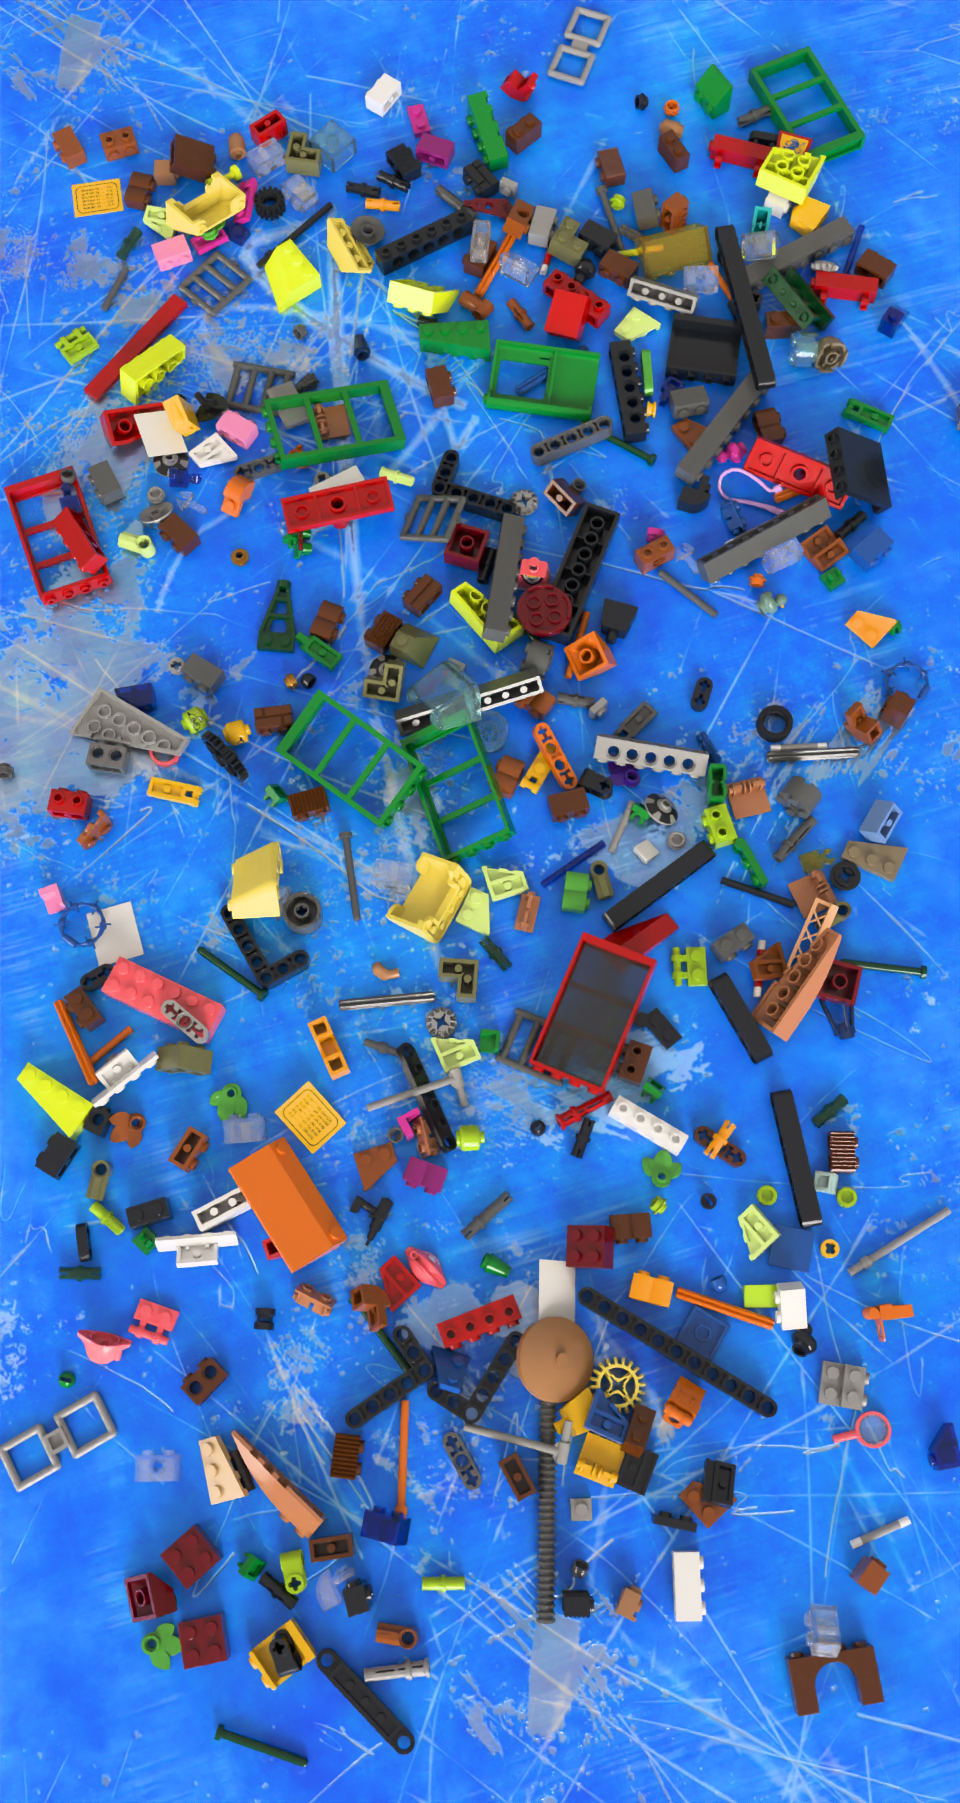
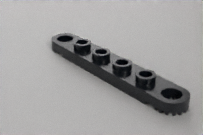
(427, 1101)
(365, 1701)

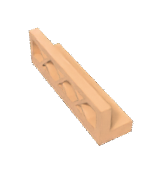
(827, 921)

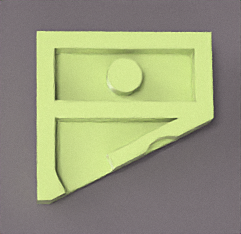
(635, 325)

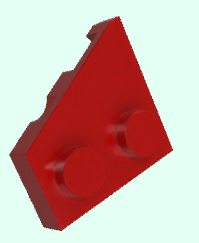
(398, 1282)

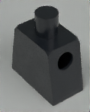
(617, 620)

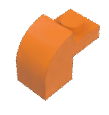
(235, 492)

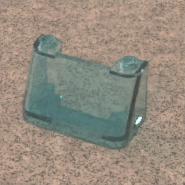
(449, 695)

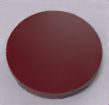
(544, 610)

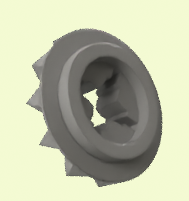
(824, 266)
(532, 502)
(443, 1031)

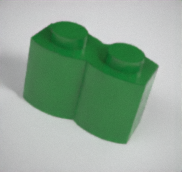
(716, 784)

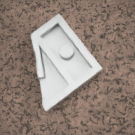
(212, 452)

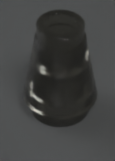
(307, 383)

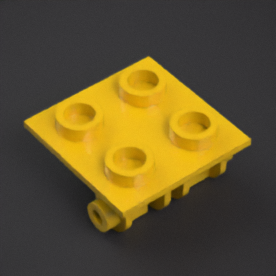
(599, 1460)

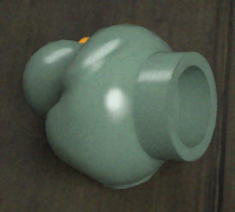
(770, 605)

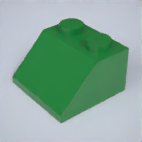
(713, 92)

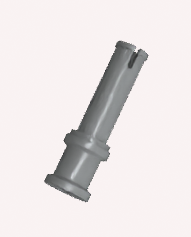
(408, 1669)

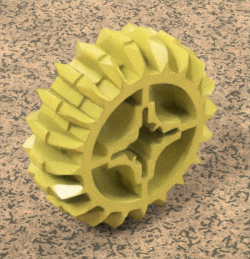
(631, 1374)

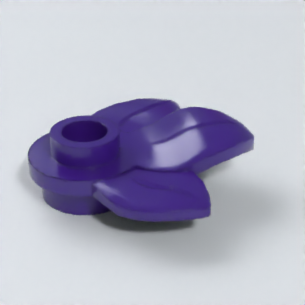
(620, 775)

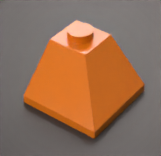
(589, 656)

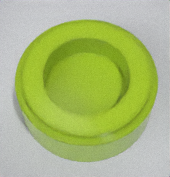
(766, 1195)
(846, 1197)

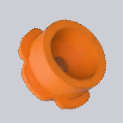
(671, 108)
(757, 580)

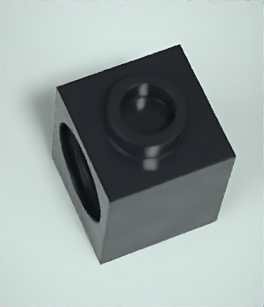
(90, 1123)

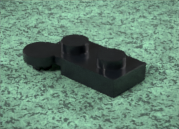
(659, 1027)

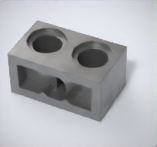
(106, 762)

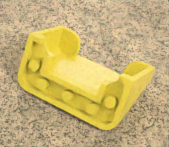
(216, 205)
(257, 883)
(433, 898)

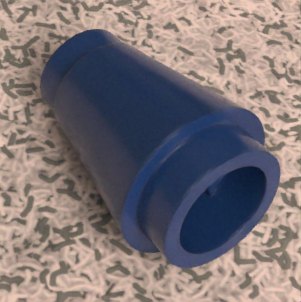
(361, 348)

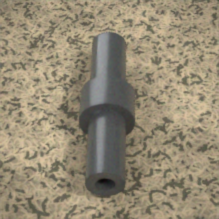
(382, 1047)

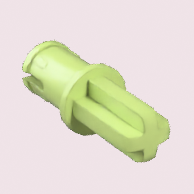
(397, 476)

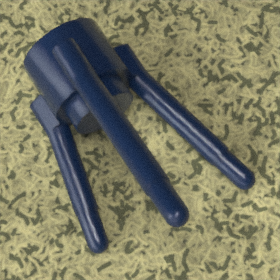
(847, 1029)

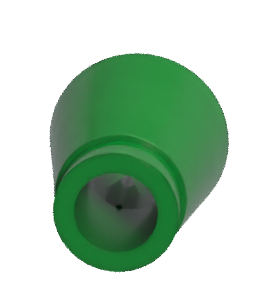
(494, 1265)

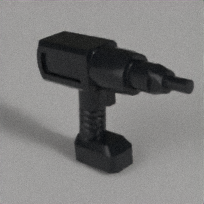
(379, 1215)

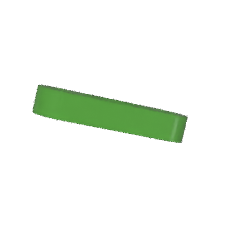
(646, 370)

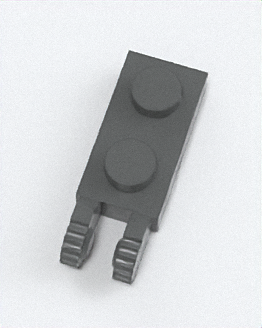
(637, 721)

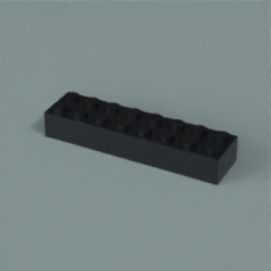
(583, 562)

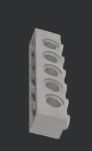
(624, 744)

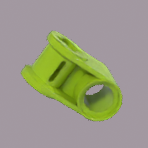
(293, 1566)

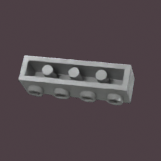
(663, 295)

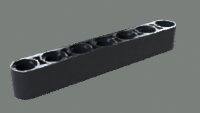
(658, 886)
(795, 1158)

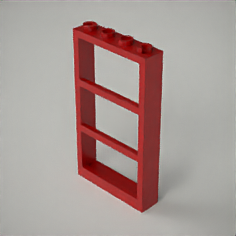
(36, 487)

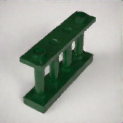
(798, 299)

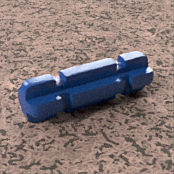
(708, 746)

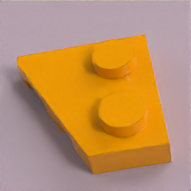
(870, 627)

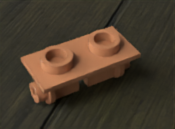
(527, 912)
(426, 1145)
(322, 1302)

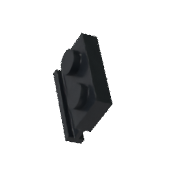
(637, 1472)
(718, 1483)

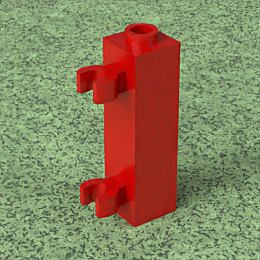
(738, 153)
(845, 287)

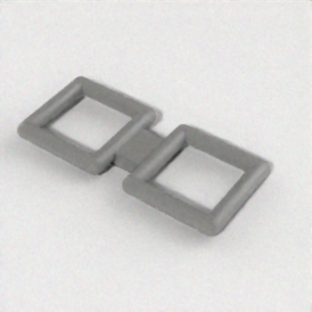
(579, 46)
(57, 1441)

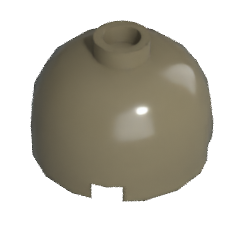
(830, 354)

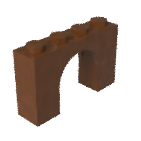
(804, 1668)

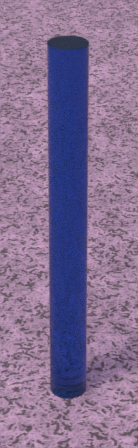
(854, 248)
(572, 864)

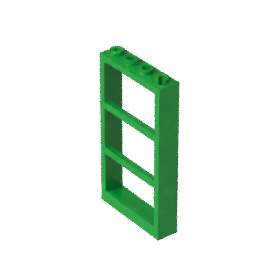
(831, 149)
(340, 452)
(304, 721)
(429, 735)

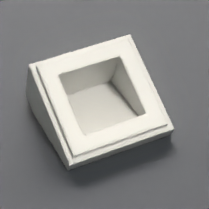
(646, 851)

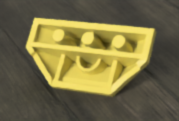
(347, 251)

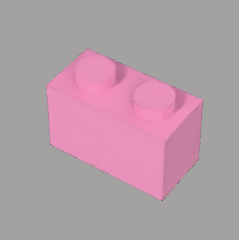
(172, 253)
(237, 429)

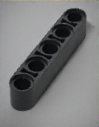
(740, 1018)

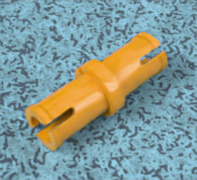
(382, 204)
(719, 1139)

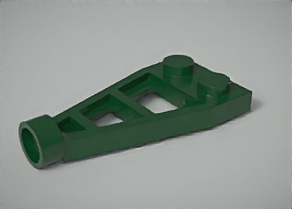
(278, 641)

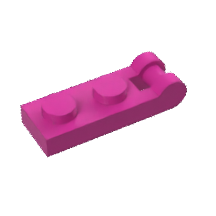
(249, 189)

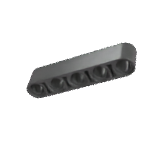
(576, 433)

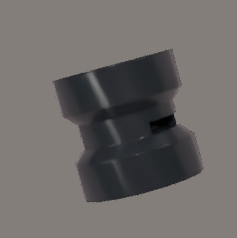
(264, 1313)

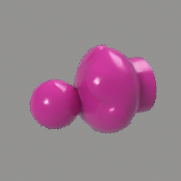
(733, 452)

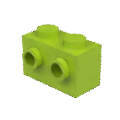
(719, 826)

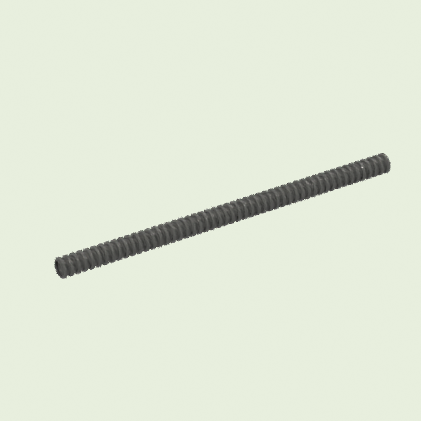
(546, 1517)

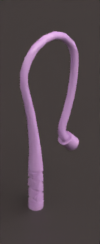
(778, 488)

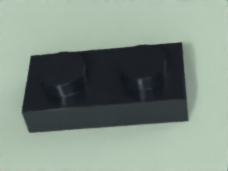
(683, 1523)

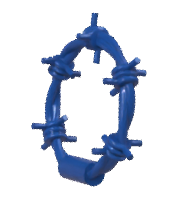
(906, 664)
(89, 942)

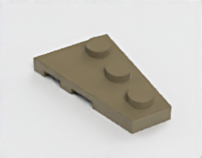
(875, 858)

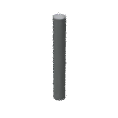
(116, 286)

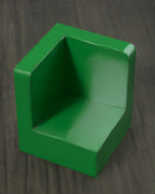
(489, 1041)

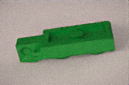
(319, 651)

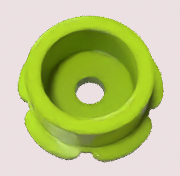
(617, 202)
(658, 1205)

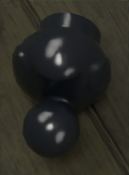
(584, 270)
(804, 1342)

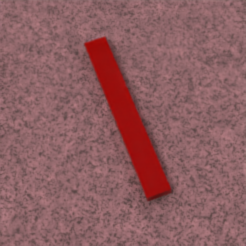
(137, 345)

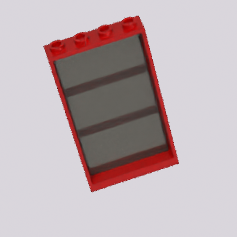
(593, 1013)

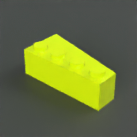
(150, 367)
(472, 607)
(60, 1102)

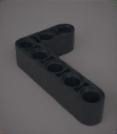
(483, 499)
(255, 954)
(396, 1384)
(483, 1384)

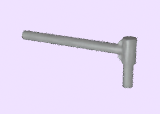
(454, 1079)
(559, 1451)

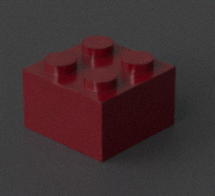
(467, 547)
(841, 983)
(590, 1247)
(192, 1556)
(204, 1640)

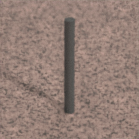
(687, 593)

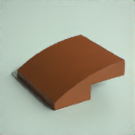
(824, 548)

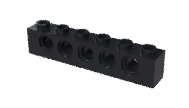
(424, 241)
(618, 353)

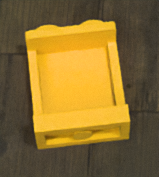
(262, 1659)

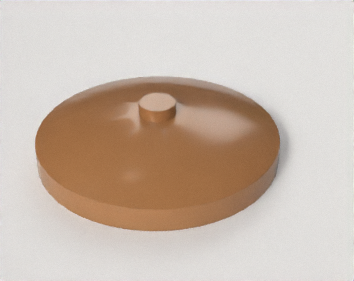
(554, 1359)

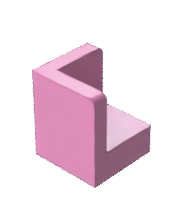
(53, 898)

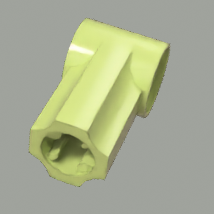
(136, 544)

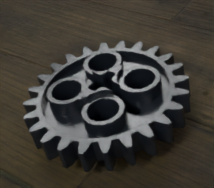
(224, 756)

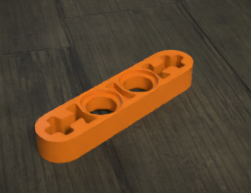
(552, 757)

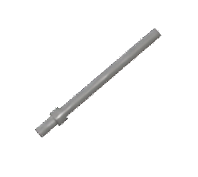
(867, 1261)

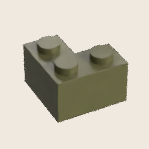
(301, 158)
(566, 244)
(389, 686)
(462, 972)
(184, 1058)

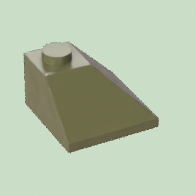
(413, 645)

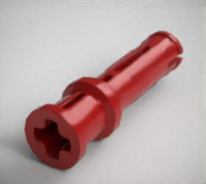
(574, 1112)

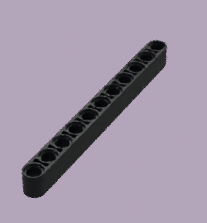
(745, 308)
(686, 1353)

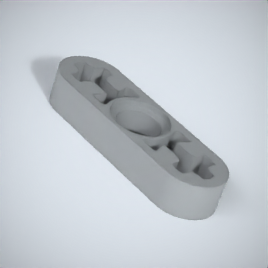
(170, 1016)

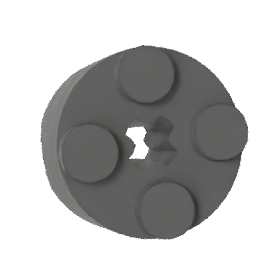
(539, 656)
(799, 797)
(292, 913)

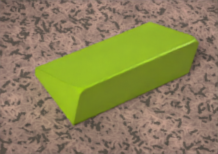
(759, 1296)

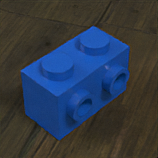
(871, 549)

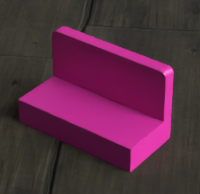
(404, 1121)

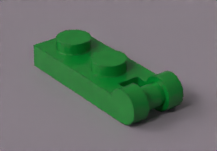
(868, 415)
(749, 862)

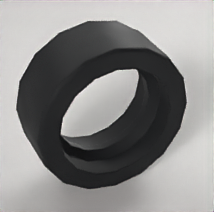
(775, 710)

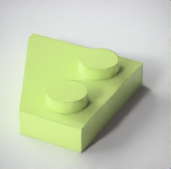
(156, 219)
(504, 883)
(475, 912)
(455, 1052)
(757, 1231)

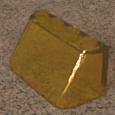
(673, 250)

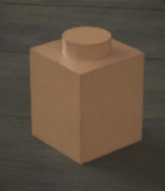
(162, 174)

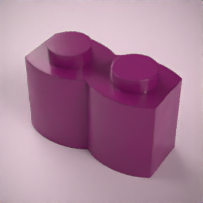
(425, 1175)

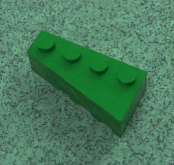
(486, 132)
(457, 338)

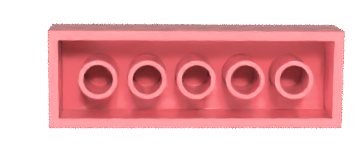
(148, 990)

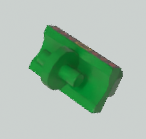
(295, 541)

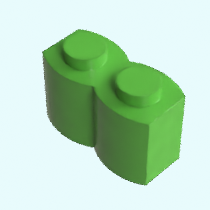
(575, 892)

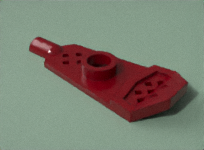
(499, 207)

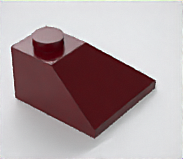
(149, 1597)

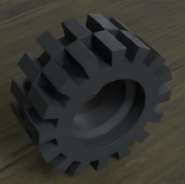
(269, 195)

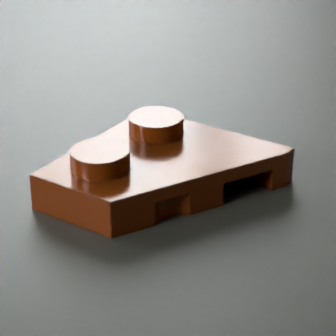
(769, 964)

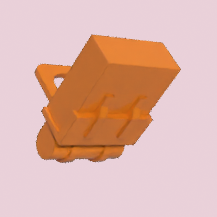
(886, 1312)
(683, 1403)

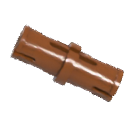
(520, 314)

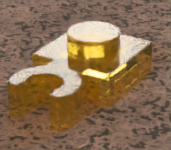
(813, 861)

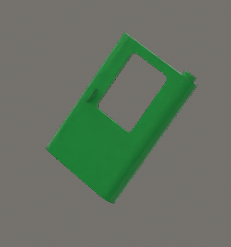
(568, 385)

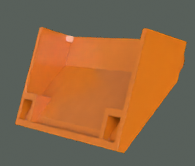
(288, 1204)

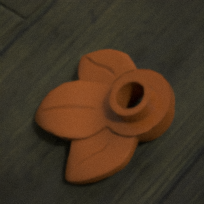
(125, 1130)

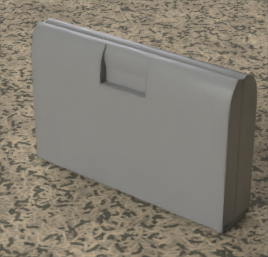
(293, 416)

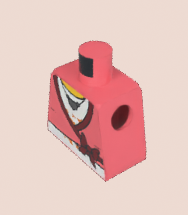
(532, 573)

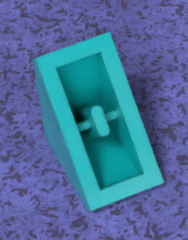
(761, 219)

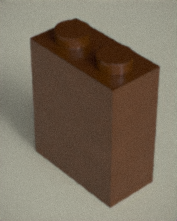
(191, 158)

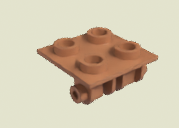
(331, 421)
(748, 797)
(808, 888)

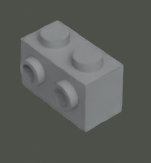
(542, 226)

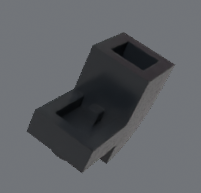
(695, 500)

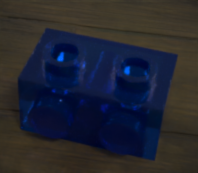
(385, 1526)

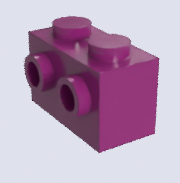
(435, 150)

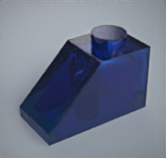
(892, 320)
(139, 696)
(944, 1449)

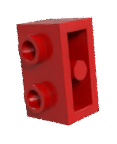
(268, 127)
(70, 804)

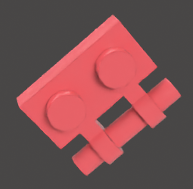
(155, 1315)

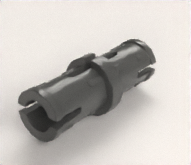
(753, 116)
(575, 700)

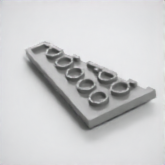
(118, 722)

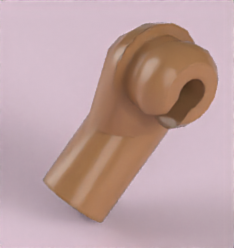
(384, 974)

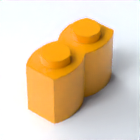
(651, 1289)

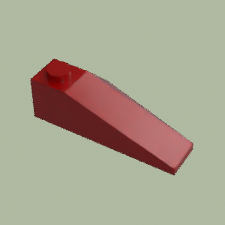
(120, 425)
(644, 935)

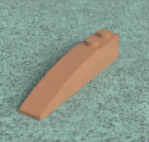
(794, 993)
(280, 1490)

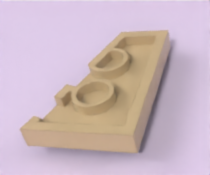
(220, 1475)

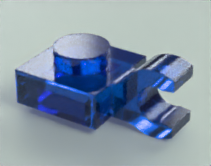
(236, 233)
(670, 384)
(180, 478)
(69, 500)

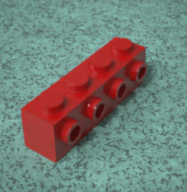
(599, 308)
(79, 541)
(479, 1321)

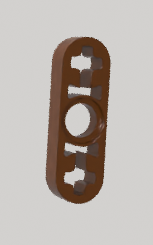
(729, 1160)

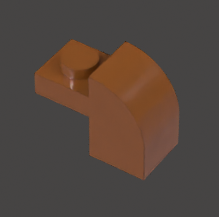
(860, 725)
(374, 1301)

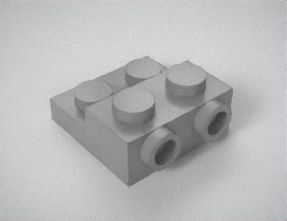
(843, 1385)

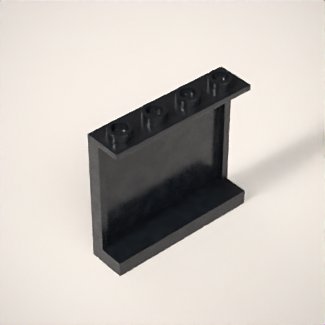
(703, 349)
(858, 468)

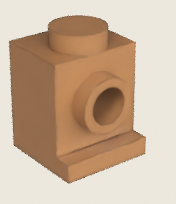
(629, 1602)

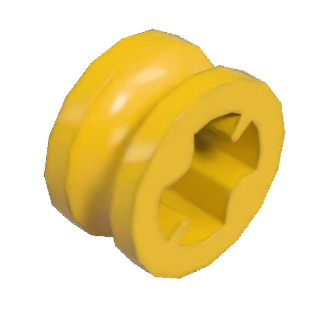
(651, 409)
(828, 1255)

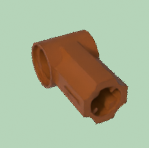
(480, 308)
(394, 1634)

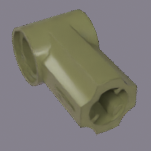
(602, 881)
(838, 918)
(99, 1183)

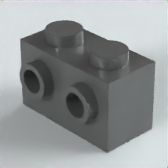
(645, 209)
(688, 402)
(105, 482)
(203, 674)
(731, 943)

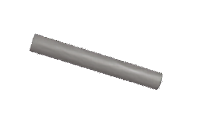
(621, 827)

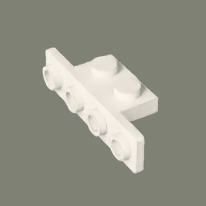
(119, 1072)
(197, 1248)

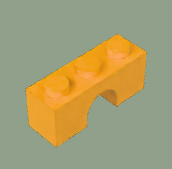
(328, 1048)

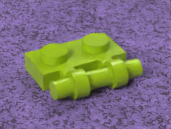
(78, 348)
(695, 966)

